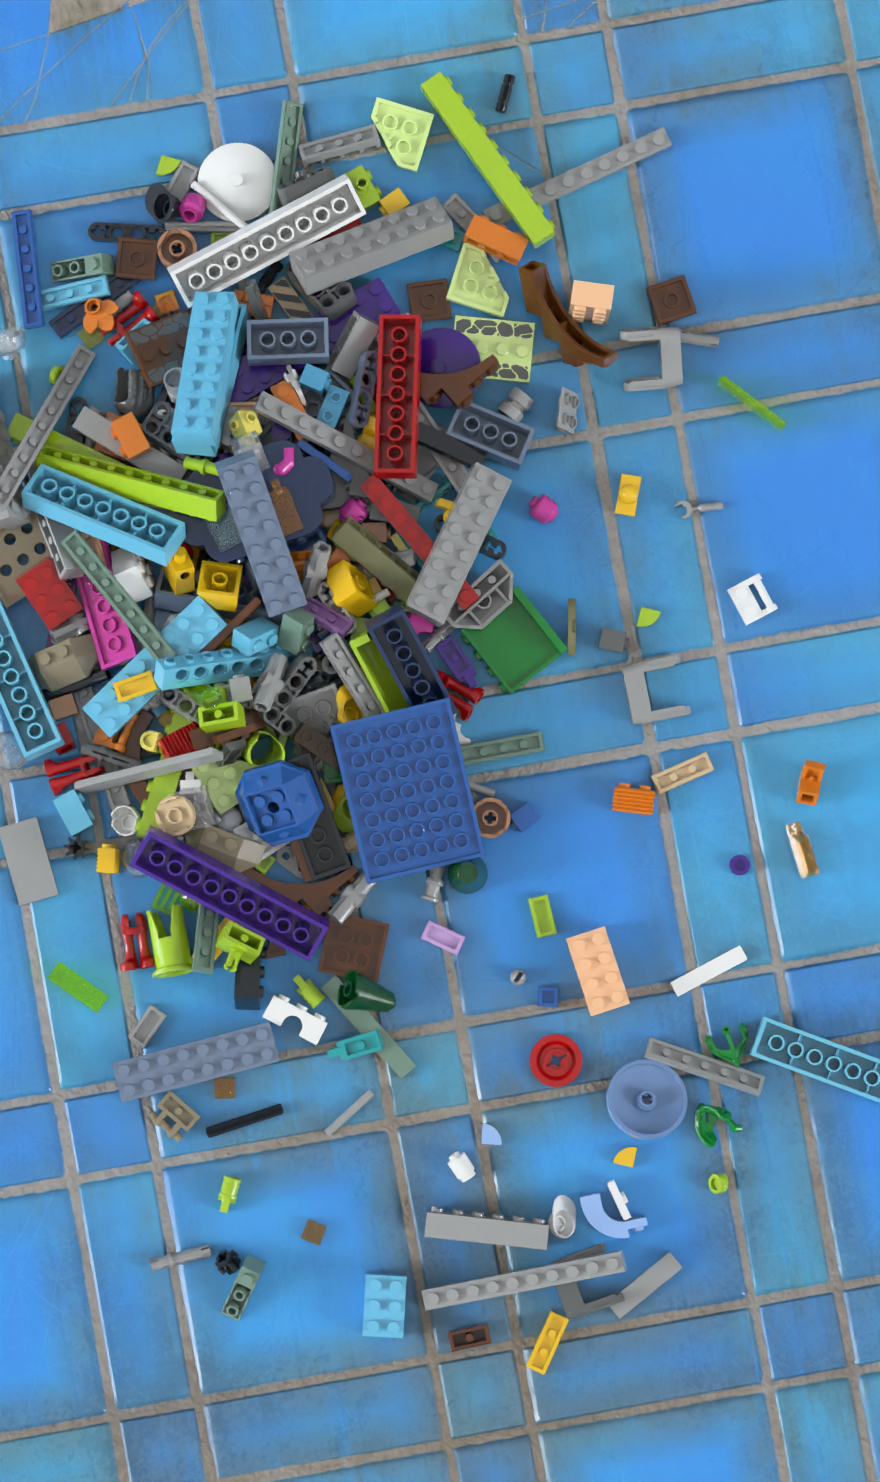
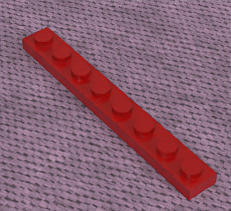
(409, 529)

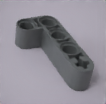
(327, 302)
(163, 430)
(291, 692)

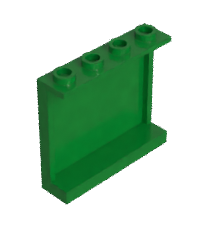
(515, 643)

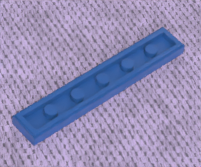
(28, 269)

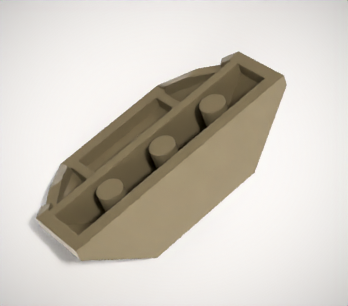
(64, 662)
(227, 847)

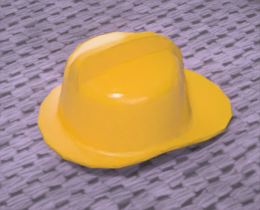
(347, 706)

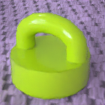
(55, 373)
(718, 1183)

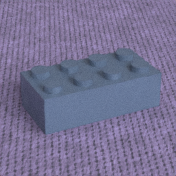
(288, 341)
(493, 433)

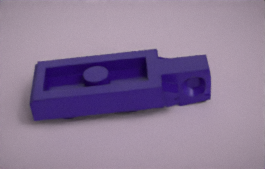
(457, 661)

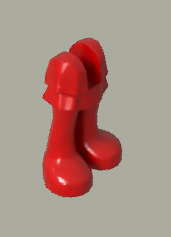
(138, 305)
(473, 695)
(58, 783)
(146, 959)

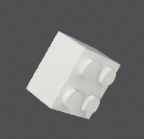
(132, 574)

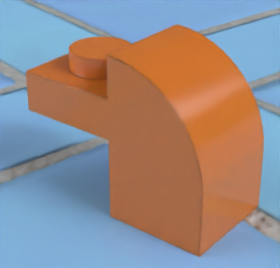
(809, 782)

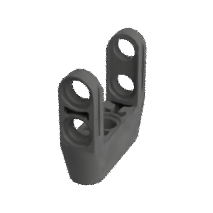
(304, 184)
(571, 1295)

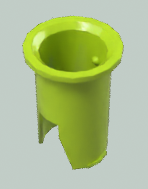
(274, 753)
(171, 952)

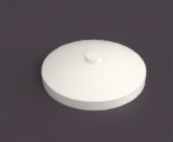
(239, 179)

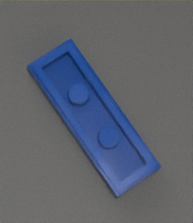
(340, 471)

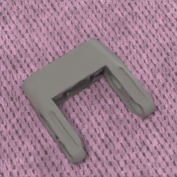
(670, 357)
(638, 695)

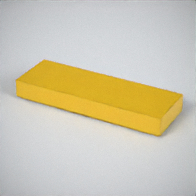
(547, 1342)

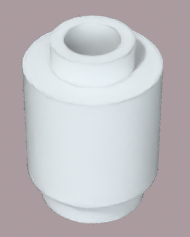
(461, 1166)

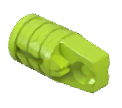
(309, 991)
(228, 1192)

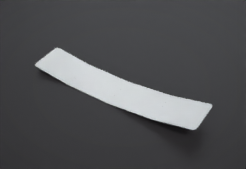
(708, 970)

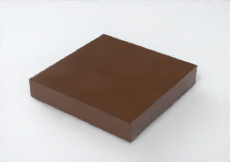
(136, 259)
(429, 300)
(671, 300)

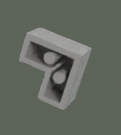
(240, 690)

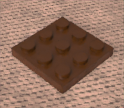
(355, 946)

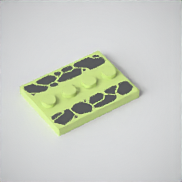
(505, 339)

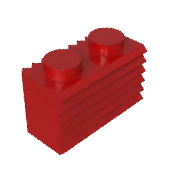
(177, 742)

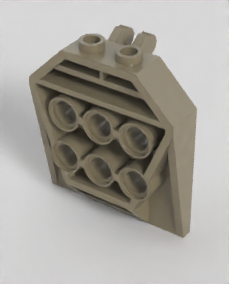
(9, 556)

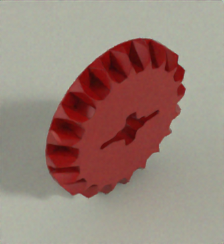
(569, 1065)

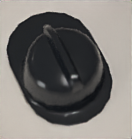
(162, 204)

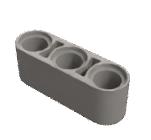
(180, 698)

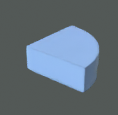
(490, 1135)

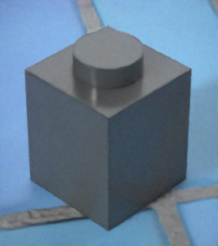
(613, 640)

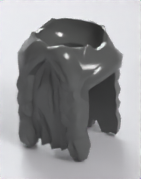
(133, 393)

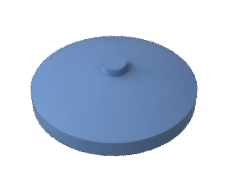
(646, 1099)

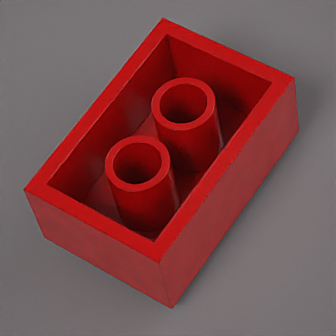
(48, 594)

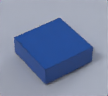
(548, 996)

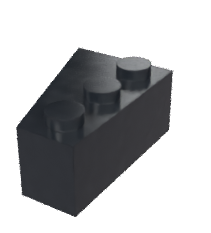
(248, 983)

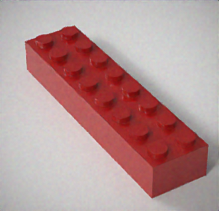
(398, 396)

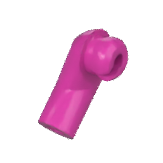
(286, 464)

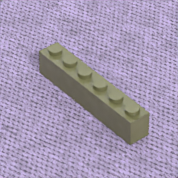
(375, 557)

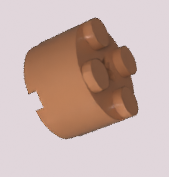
(175, 239)
(499, 810)

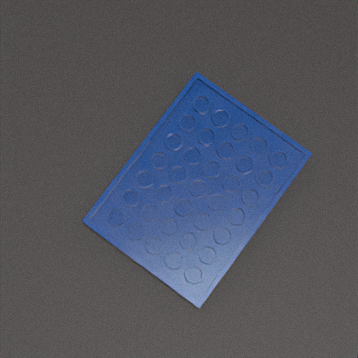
(407, 790)

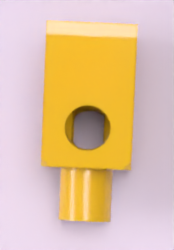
(180, 565)

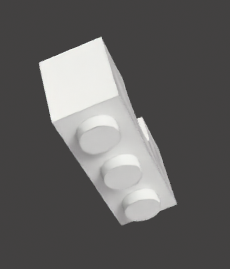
(312, 1025)

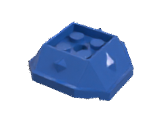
(293, 792)

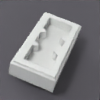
(619, 1198)

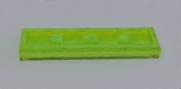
(751, 403)

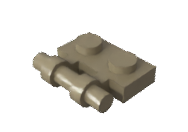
(176, 1110)

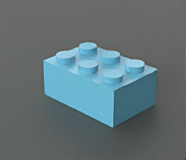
(384, 1305)

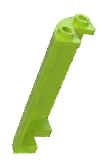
(377, 672)

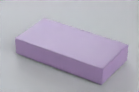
(443, 937)

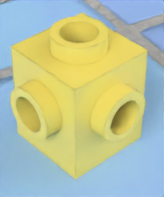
(244, 422)

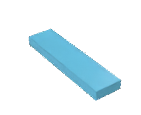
(75, 292)

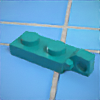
(357, 1045)

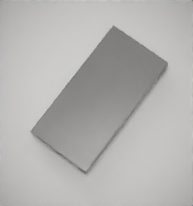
(28, 861)

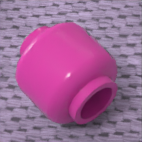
(192, 207)
(355, 508)
(543, 508)

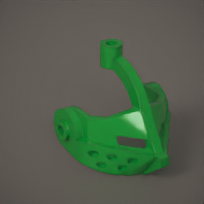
(734, 1054)
(705, 1130)

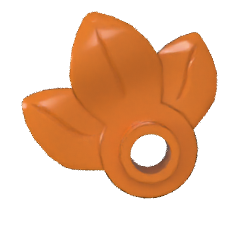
(101, 317)

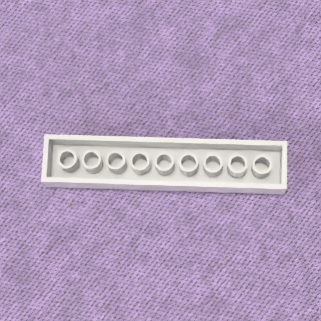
(268, 239)

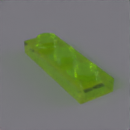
(204, 695)
(78, 987)

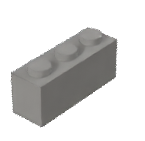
(351, 343)

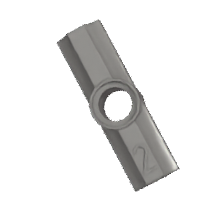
(315, 569)
(75, 627)
(270, 683)
(350, 899)

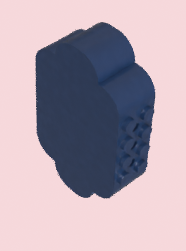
(308, 483)

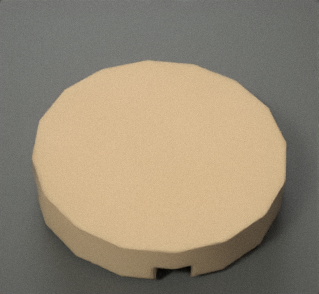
(175, 815)

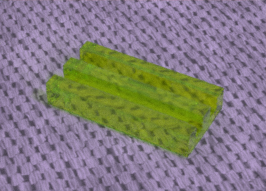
(161, 907)

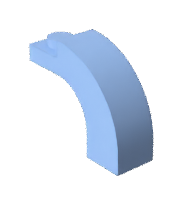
(594, 1212)

